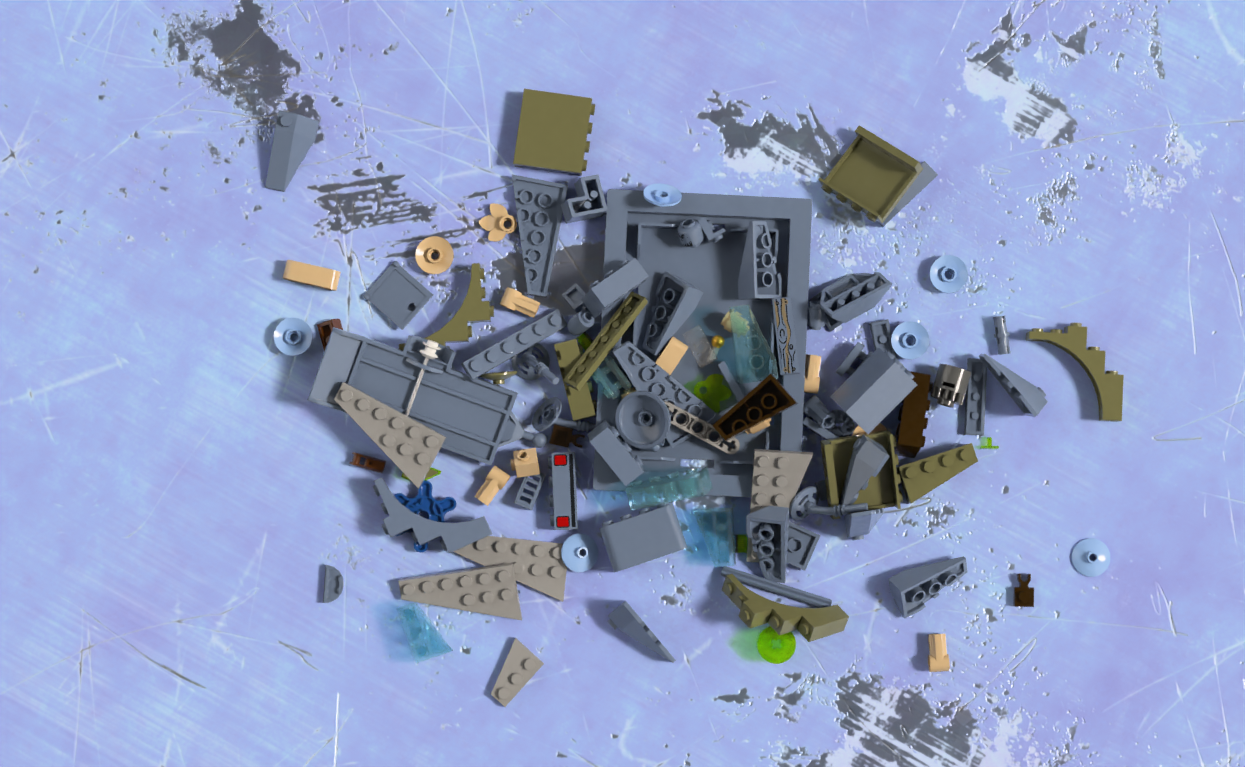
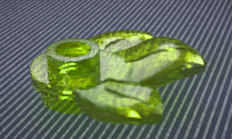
(715, 391)

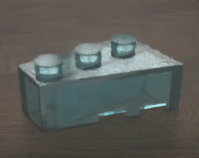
(719, 534)
(421, 635)

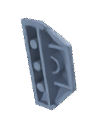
(853, 295)

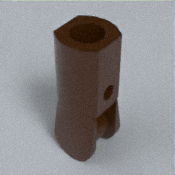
(370, 463)

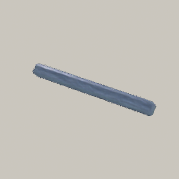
(777, 587)

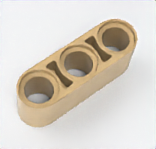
(311, 275)
(671, 355)

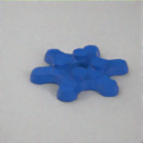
(425, 502)

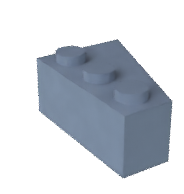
(614, 286)
(616, 452)

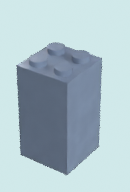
(874, 389)

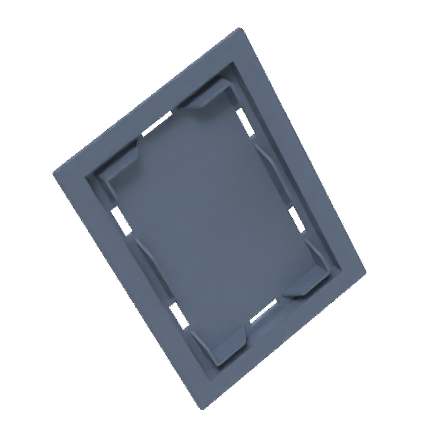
(651, 236)

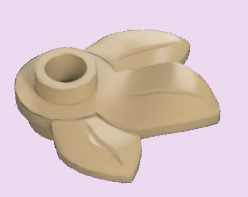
(495, 222)

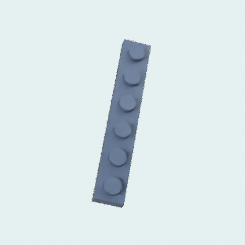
(514, 344)

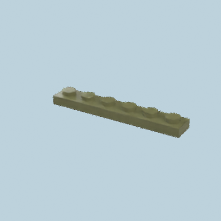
(605, 341)

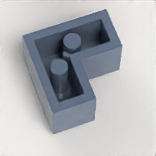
(588, 203)

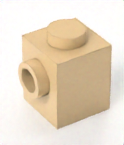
(525, 462)

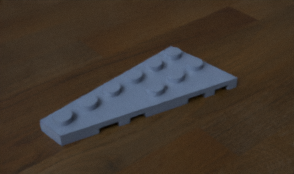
(539, 227)
(652, 378)

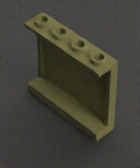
(553, 131)
(872, 176)
(881, 490)

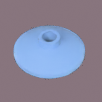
(662, 195)
(958, 272)
(916, 333)
(283, 334)
(571, 556)
(1081, 559)

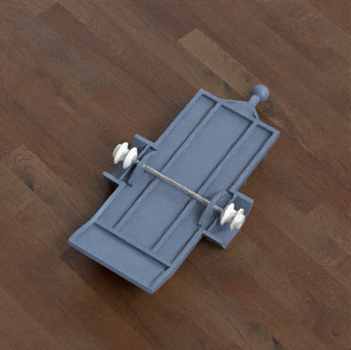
(425, 388)

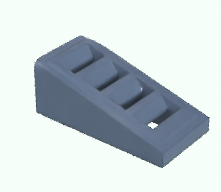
(533, 498)

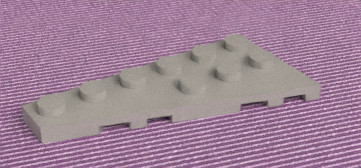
(397, 435)
(775, 481)
(534, 562)
(478, 590)

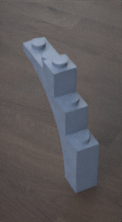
(424, 530)

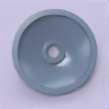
(632, 419)

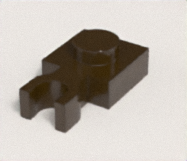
(563, 436)
(1023, 594)

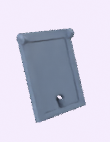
(394, 294)

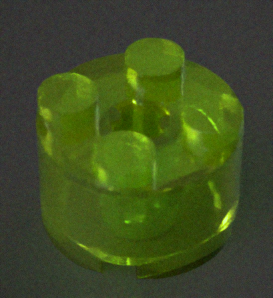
(776, 655)

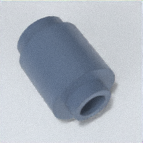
(815, 316)
(580, 322)

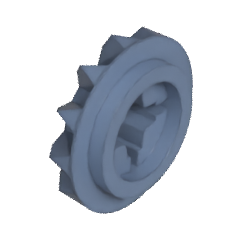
(848, 426)

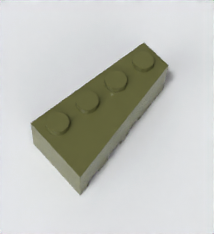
(579, 401)
(928, 473)

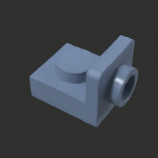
(708, 228)
(574, 298)

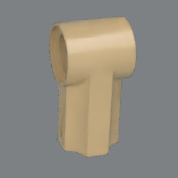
(516, 301)
(812, 378)
(494, 482)
(938, 659)

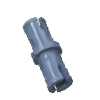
(1001, 335)

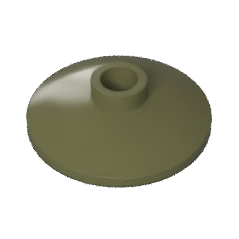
(498, 377)

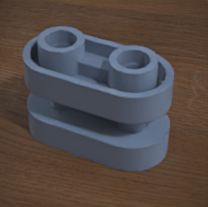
(855, 353)

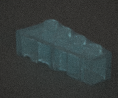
(668, 489)

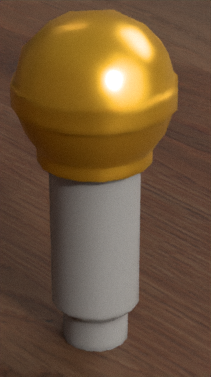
(717, 342)

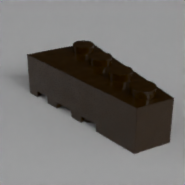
(757, 406)
(912, 417)

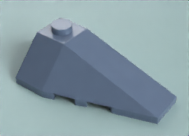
(861, 523)

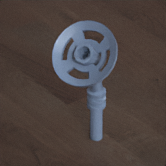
(539, 364)
(551, 417)
(808, 505)

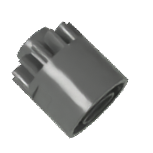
(950, 385)

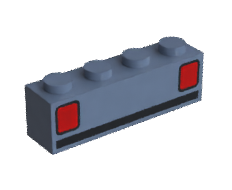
(564, 491)

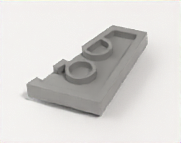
(515, 673)

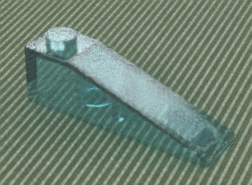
(751, 352)

